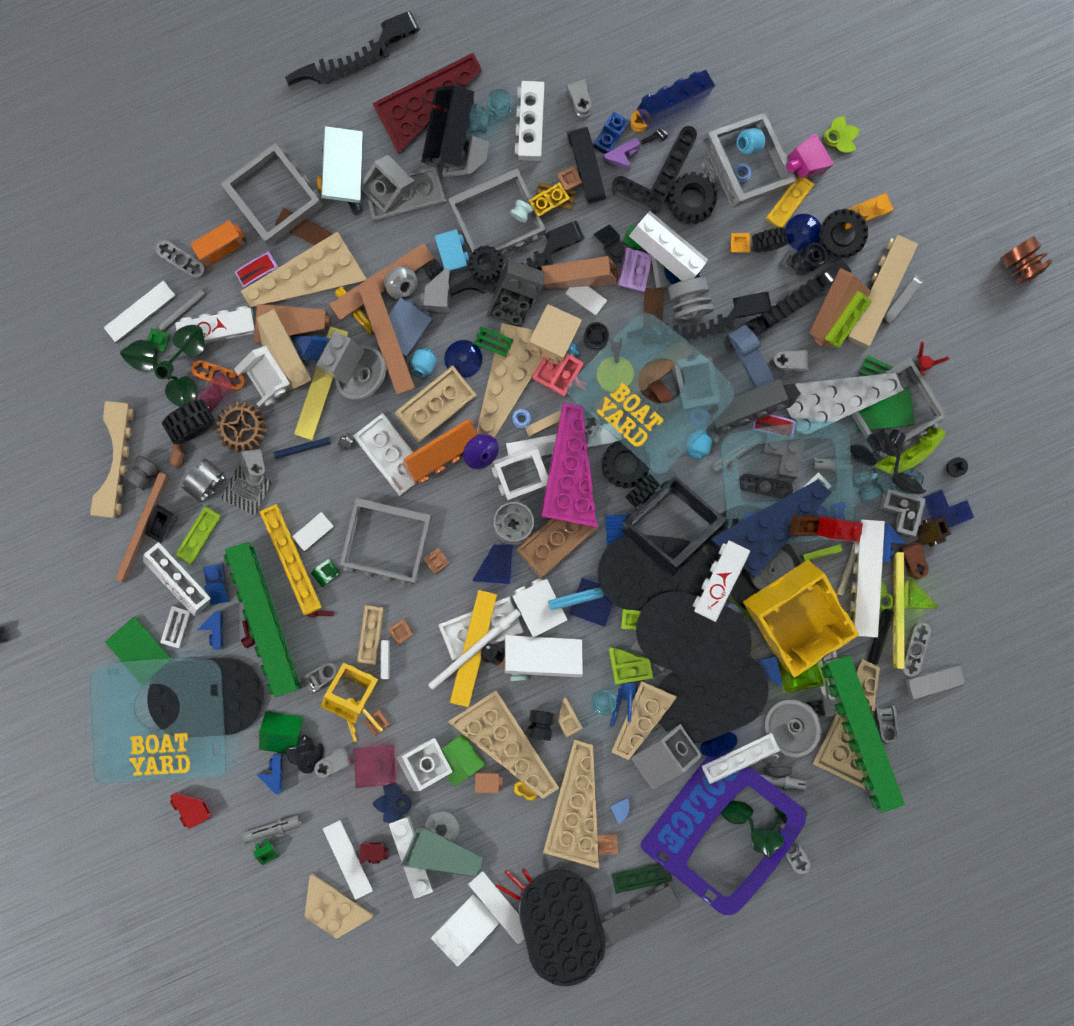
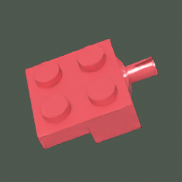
(557, 376)

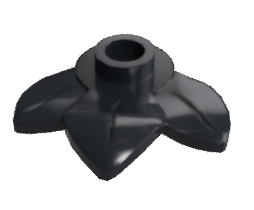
(305, 751)

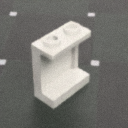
(264, 374)
(535, 608)

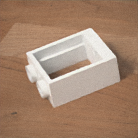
(531, 451)

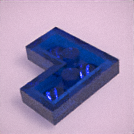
(954, 515)

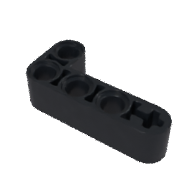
(587, 164)

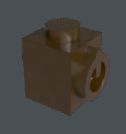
(933, 531)

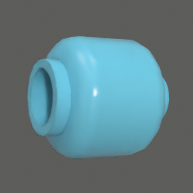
(751, 141)
(422, 362)
(700, 447)

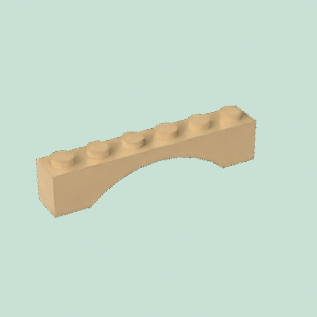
(107, 499)

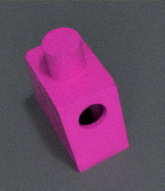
(809, 158)

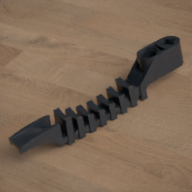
(393, 30)
(556, 240)
(796, 300)
(743, 307)

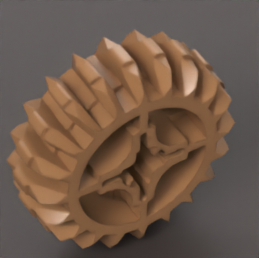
(240, 435)

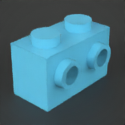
(451, 251)

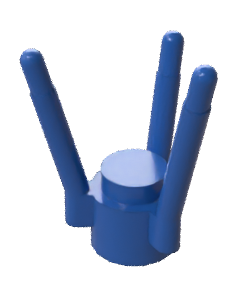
(628, 691)

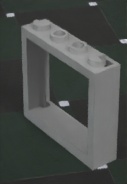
(725, 172)
(487, 188)
(294, 219)
(926, 393)
(370, 571)

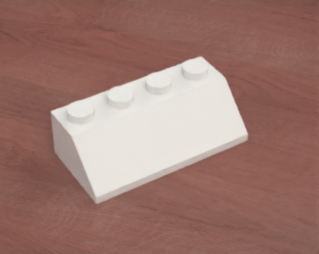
(668, 247)

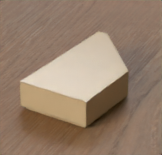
(568, 720)

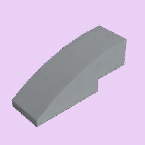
(935, 682)

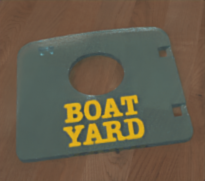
(650, 429)
(129, 750)

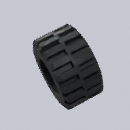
(694, 182)
(831, 221)
(188, 421)
(613, 475)

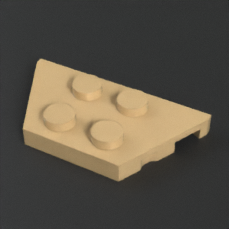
(332, 909)

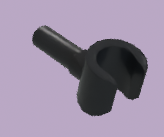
(660, 133)

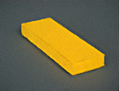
(789, 202)

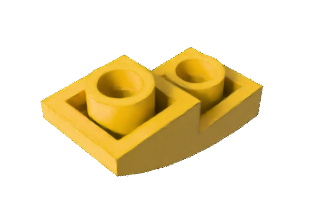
(548, 199)

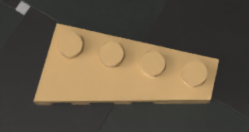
(647, 710)

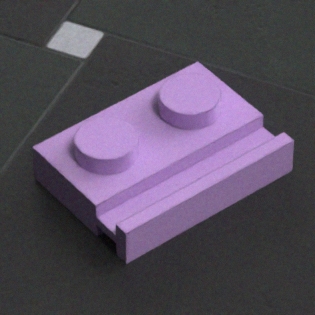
(634, 270)

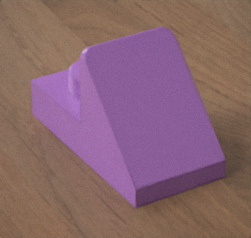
(618, 156)

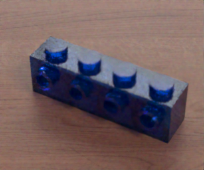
(676, 96)

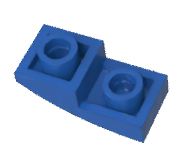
(611, 133)

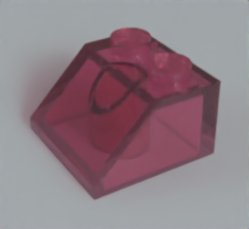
(374, 766)

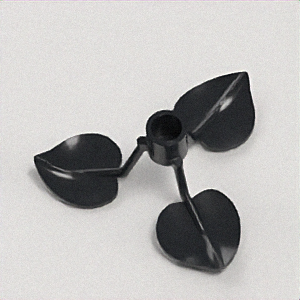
(891, 446)

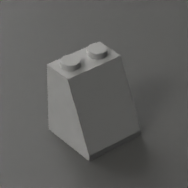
(339, 357)
(666, 757)

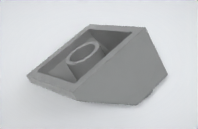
(474, 155)

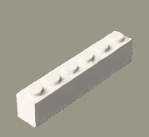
(867, 578)

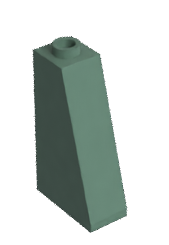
(437, 854)

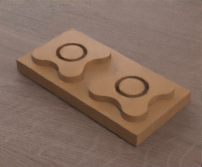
(552, 544)

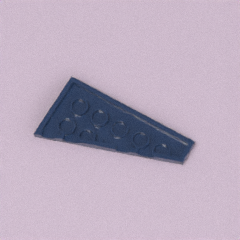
(770, 528)

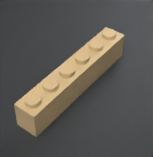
(883, 289)

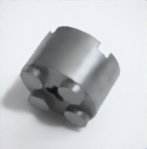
(203, 480)

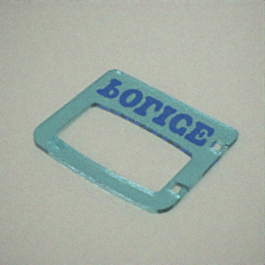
(838, 504)

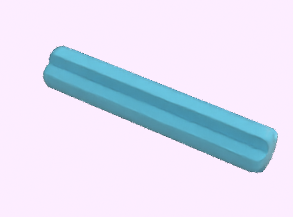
(575, 598)

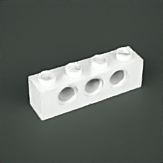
(535, 91)

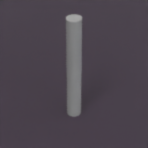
(181, 310)

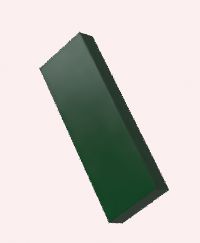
(640, 878)

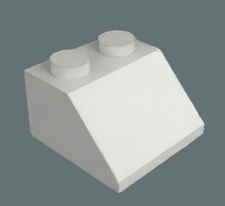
(424, 764)

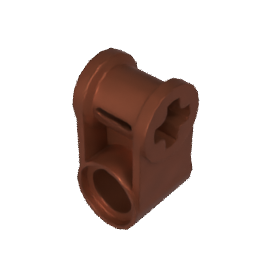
(914, 559)

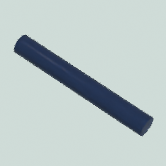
(301, 448)

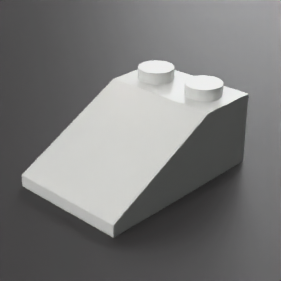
(464, 930)

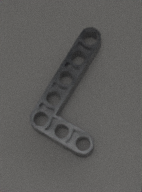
(663, 177)

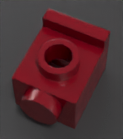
(373, 852)

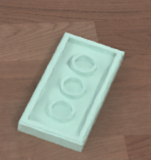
(341, 164)

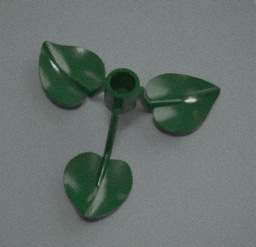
(140, 356)
(762, 839)

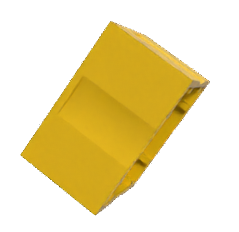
(801, 618)

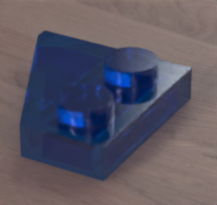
(496, 566)

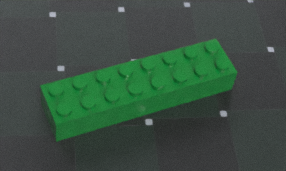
(262, 619)
(862, 733)

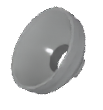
(395, 278)
(448, 820)

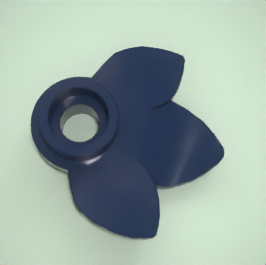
(389, 803)

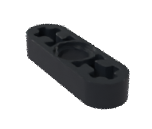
(778, 494)

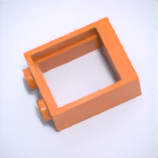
(218, 243)

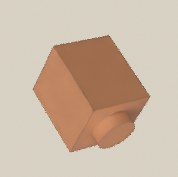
(488, 782)

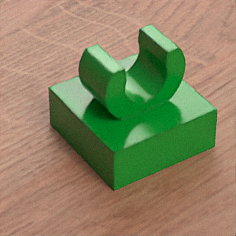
(629, 241)
(158, 340)
(266, 853)

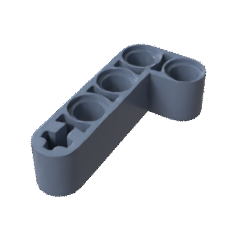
(748, 351)

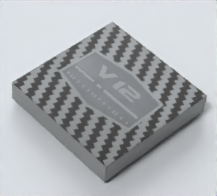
(243, 495)

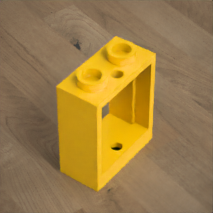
(341, 706)

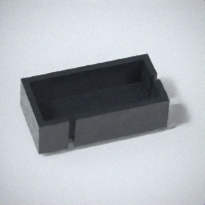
(448, 130)

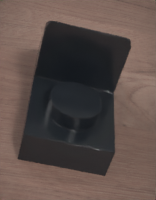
(610, 243)
(160, 523)

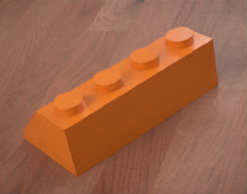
(439, 453)

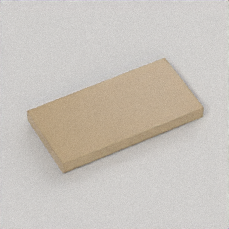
(435, 404)

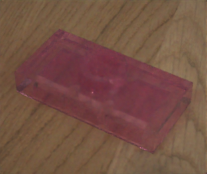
(215, 390)

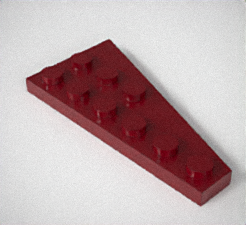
(409, 109)

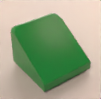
(325, 572)

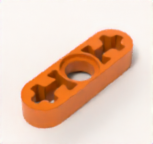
(206, 365)

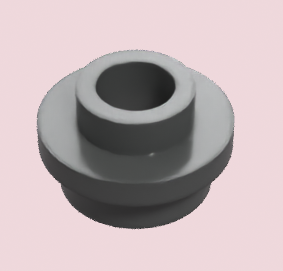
(345, 442)

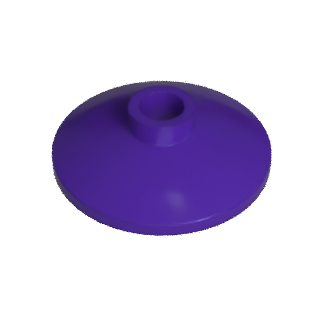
(480, 451)

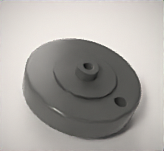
(776, 568)

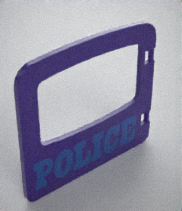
(693, 814)

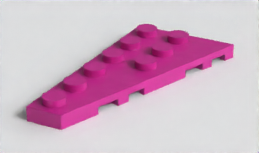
(569, 479)

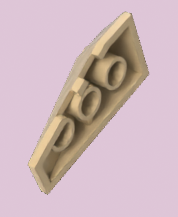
(282, 349)

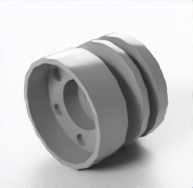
(690, 294)
(520, 515)

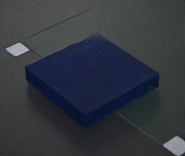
(595, 610)

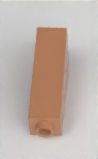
(581, 273)
(836, 301)
(295, 320)

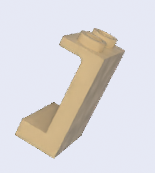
(554, 334)

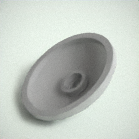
(366, 376)
(790, 739)

